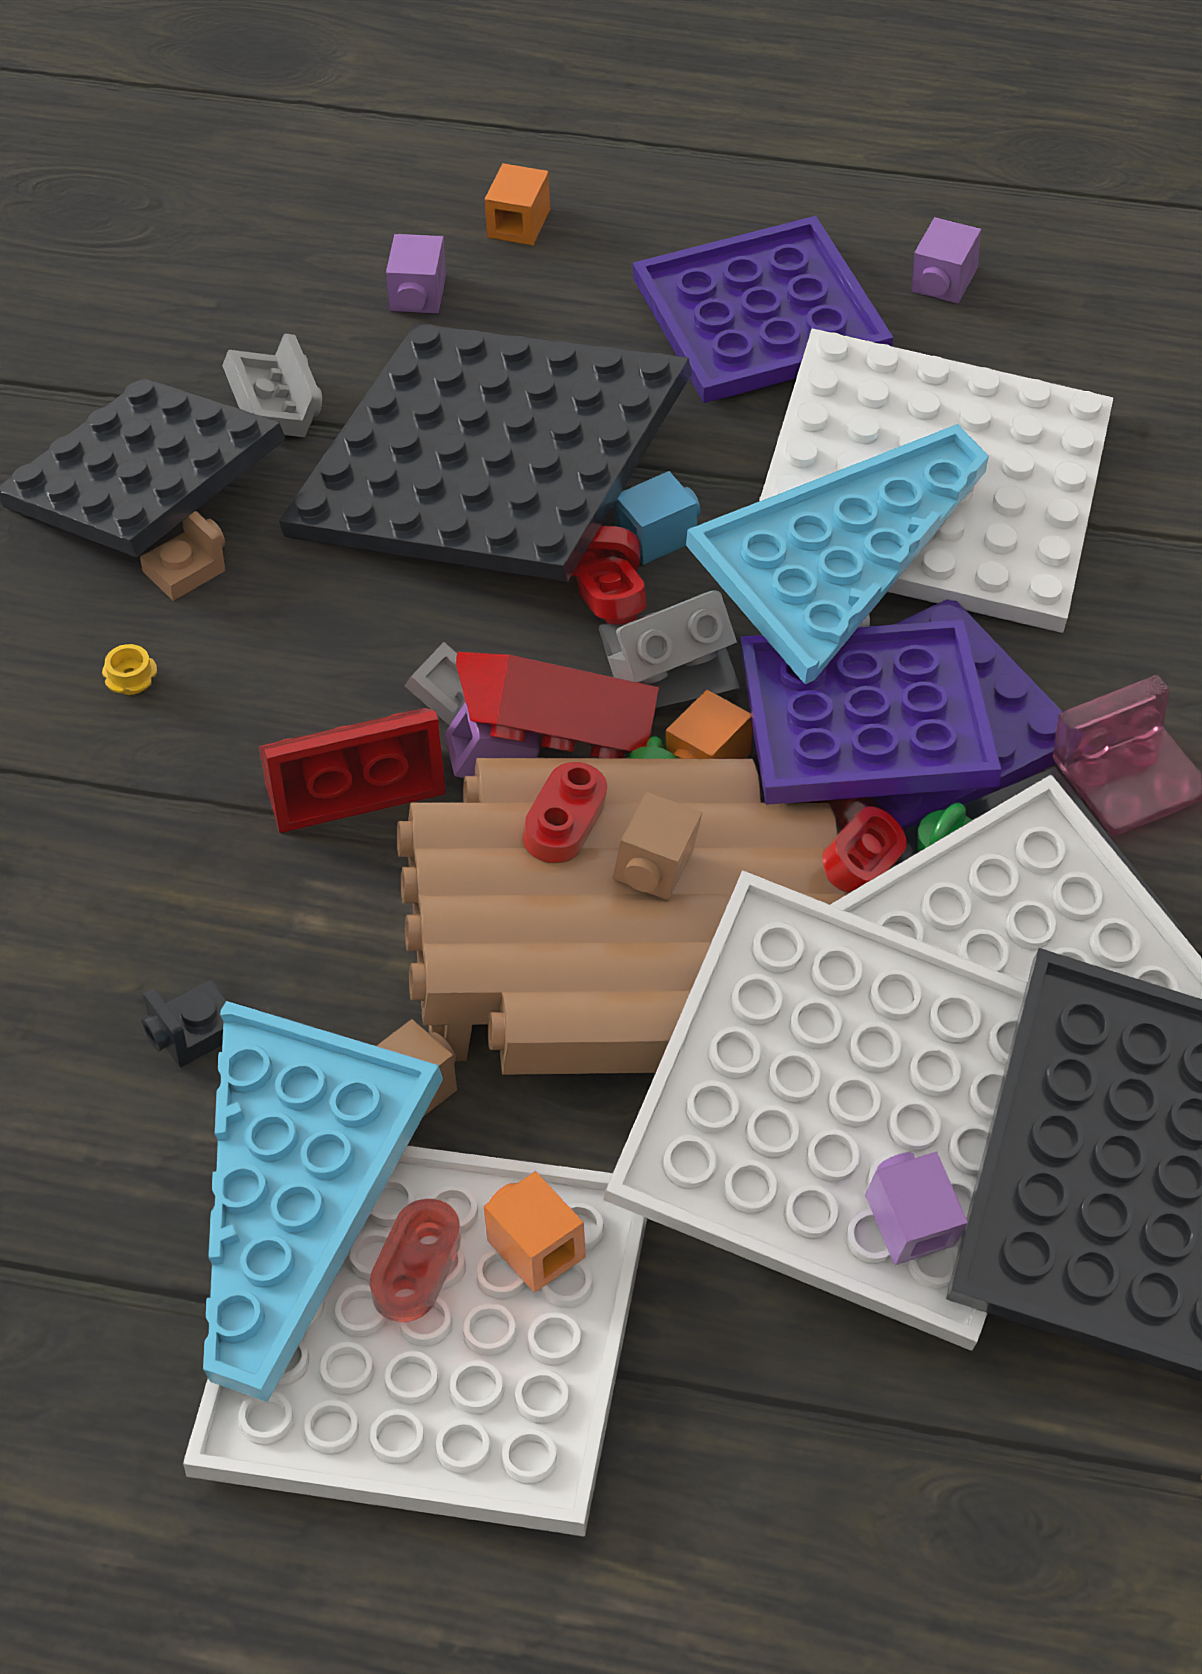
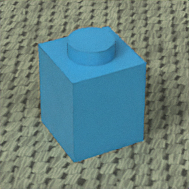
(658, 515)

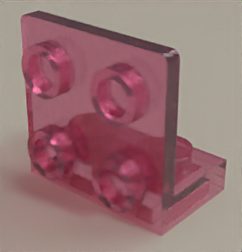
(1125, 757)

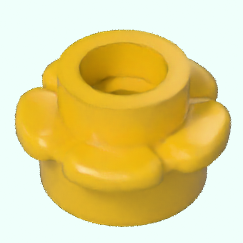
(128, 669)

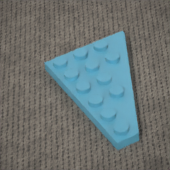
(830, 549)
(301, 1159)

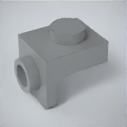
(439, 684)

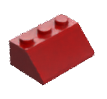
(556, 703)
(354, 769)

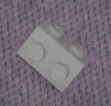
(276, 385)
(672, 637)

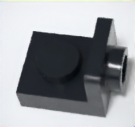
(187, 1024)

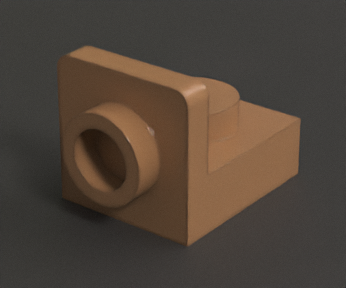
(187, 558)

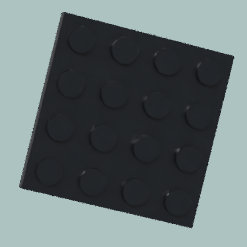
(140, 465)

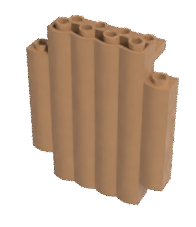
(562, 954)

